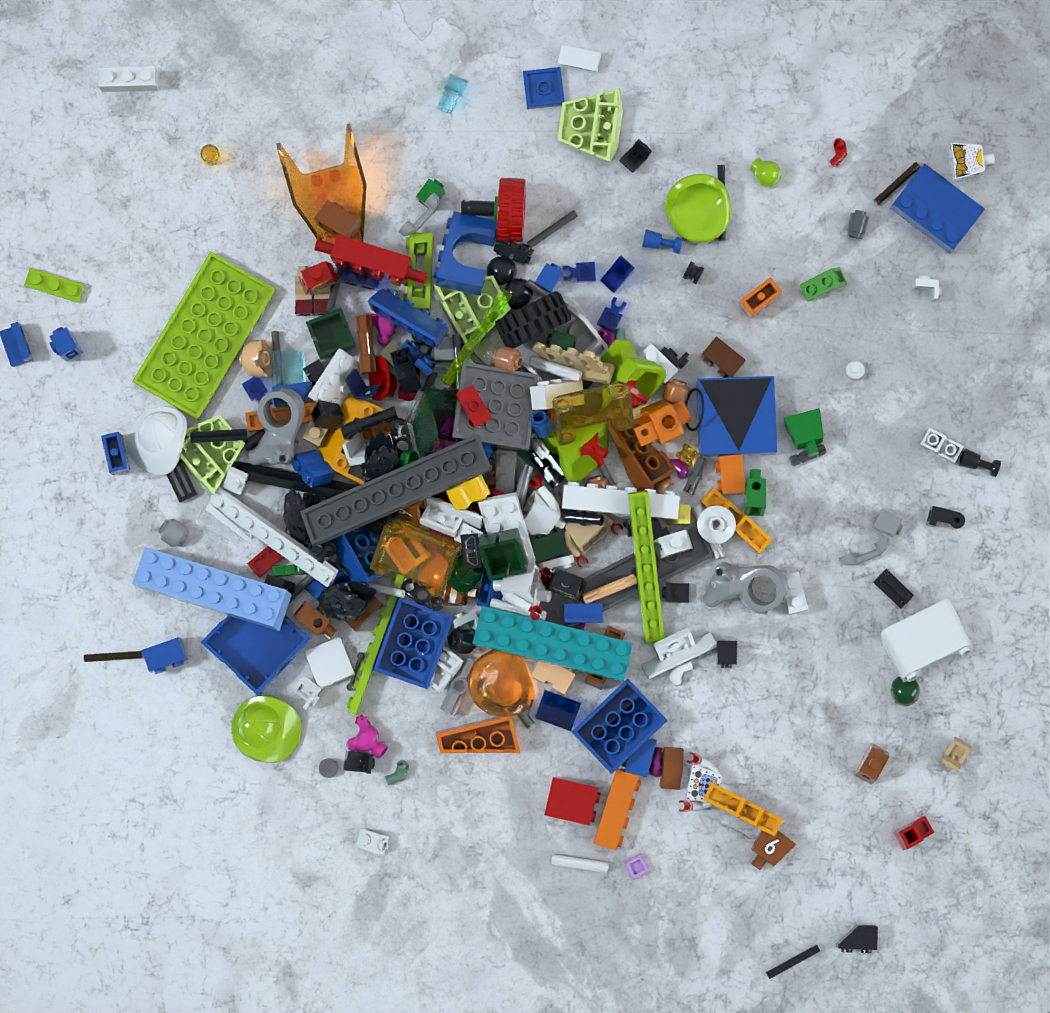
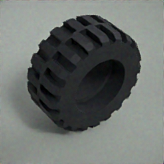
(533, 320)

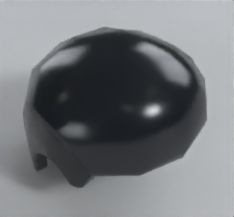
(502, 269)
(520, 293)

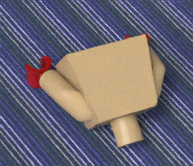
(582, 538)

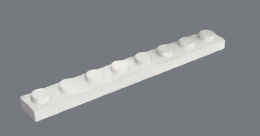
(272, 536)

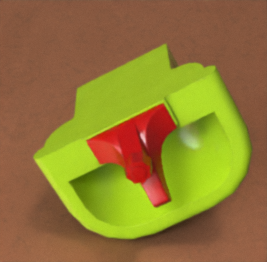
(640, 375)
(583, 454)

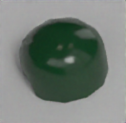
(905, 693)

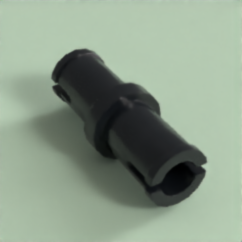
(583, 518)

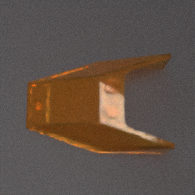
(337, 184)

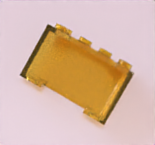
(592, 407)

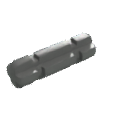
(803, 456)

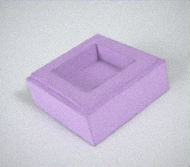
(636, 866)

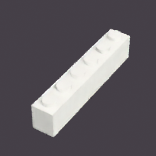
(616, 501)

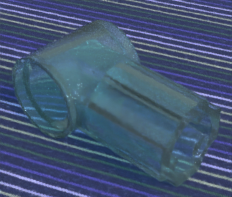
(453, 89)

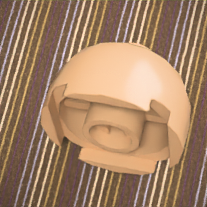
(256, 358)

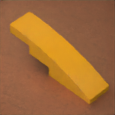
(745, 527)
(743, 809)

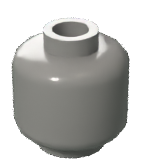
(173, 532)

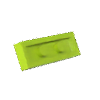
(54, 285)

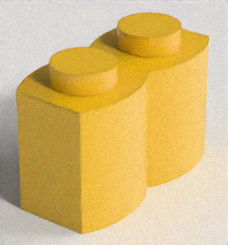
(467, 492)

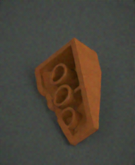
(641, 463)

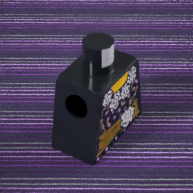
(566, 584)

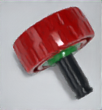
(506, 209)

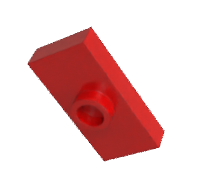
(473, 406)
(264, 561)

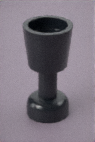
(972, 460)
(377, 526)

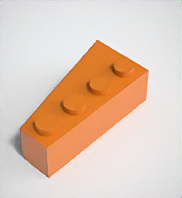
(483, 736)

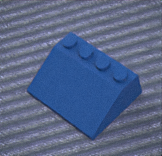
(937, 208)
(408, 317)
(357, 552)
(413, 643)
(619, 726)

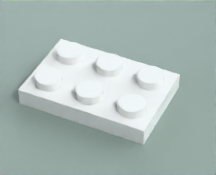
(332, 384)

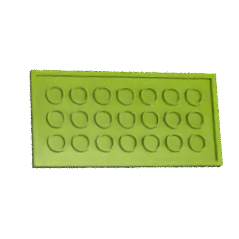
(204, 335)

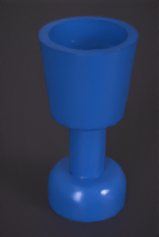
(654, 240)

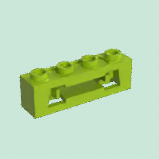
(420, 240)

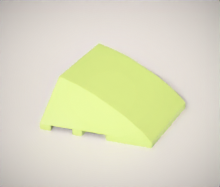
(593, 123)
(468, 309)
(210, 460)

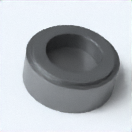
(328, 768)

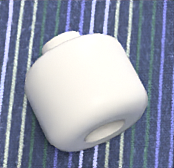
(854, 370)

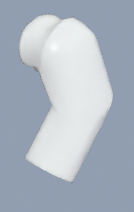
(677, 672)

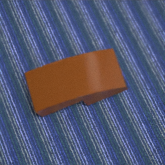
(672, 768)

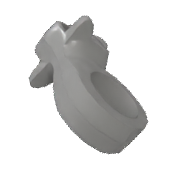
(279, 439)
(736, 582)

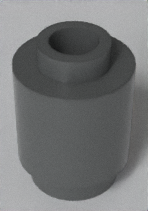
(857, 224)

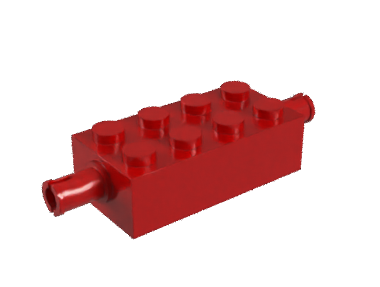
(371, 260)

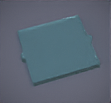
(287, 367)

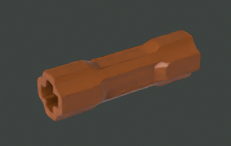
(367, 359)

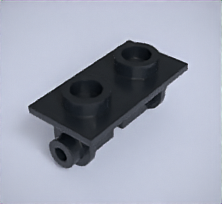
(520, 251)
(549, 469)
(893, 588)

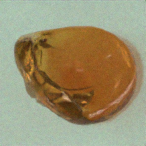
(501, 684)

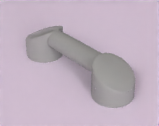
(409, 228)
(880, 546)

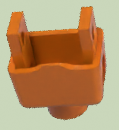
(651, 424)

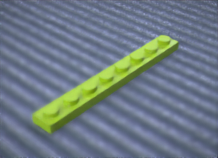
(646, 566)
(373, 648)

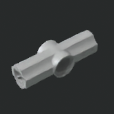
(454, 698)

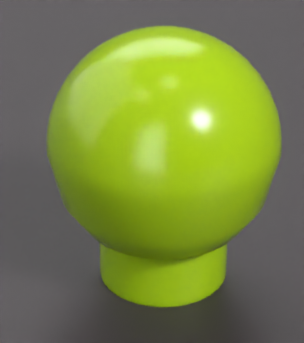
(766, 172)

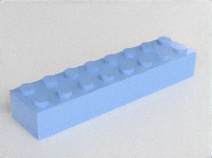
(212, 589)

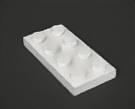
(505, 513)

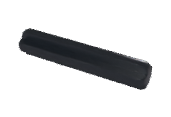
(218, 435)

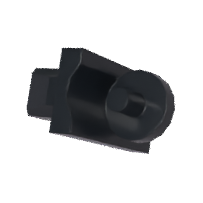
(320, 551)

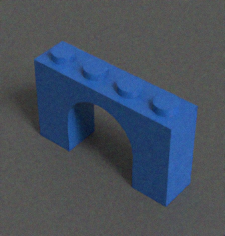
(461, 230)

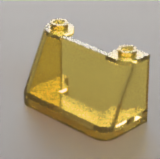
(416, 555)

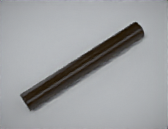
(898, 182)
(112, 656)

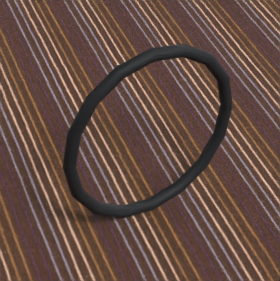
(702, 412)

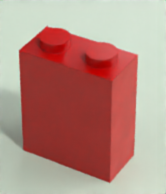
(572, 801)

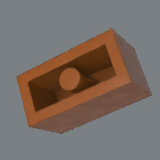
(336, 220)

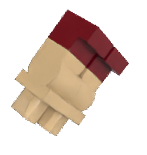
(304, 302)

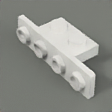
(445, 519)
(677, 650)

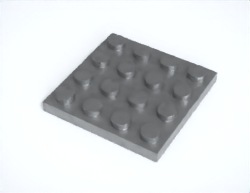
(507, 401)

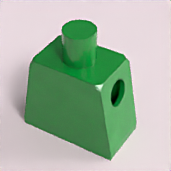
(805, 430)
(755, 499)

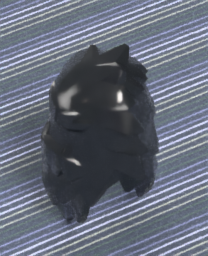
(380, 457)
(292, 516)
(345, 600)

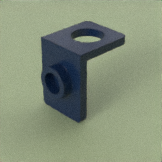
(358, 386)

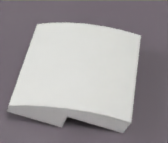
(329, 662)
(446, 669)

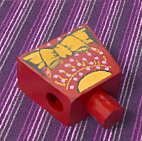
(317, 277)

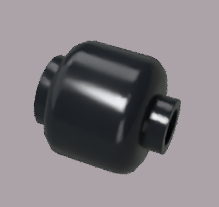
(461, 641)

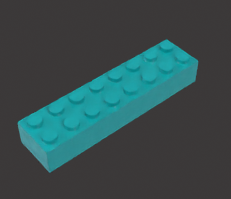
(552, 644)

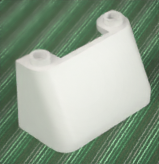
(925, 639)

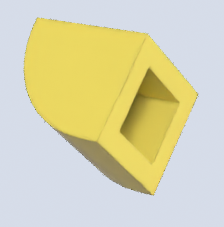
(683, 516)

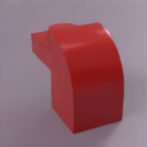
(913, 833)

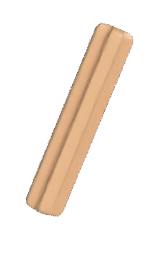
(609, 588)

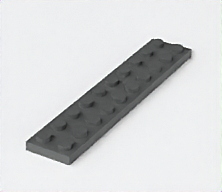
(396, 490)
(666, 569)

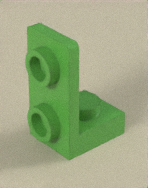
(823, 283)

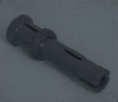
(359, 425)

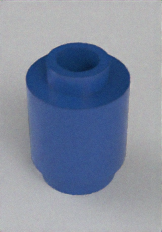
(541, 424)

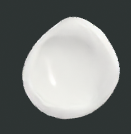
(158, 439)

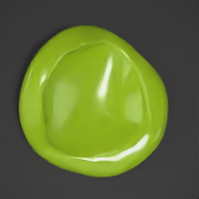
(698, 208)
(266, 729)

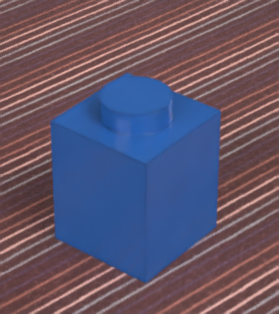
(549, 277)

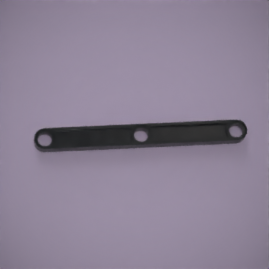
(289, 480)

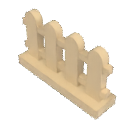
(587, 363)

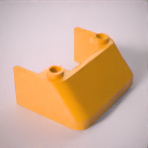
(332, 445)

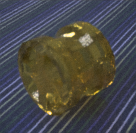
(212, 158)
(687, 454)

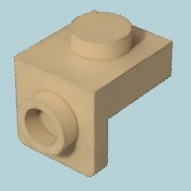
(955, 754)

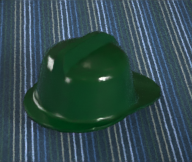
(465, 579)

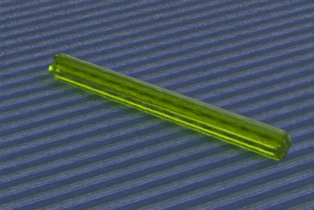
(476, 337)

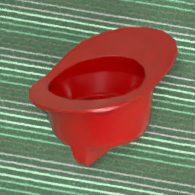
(383, 378)

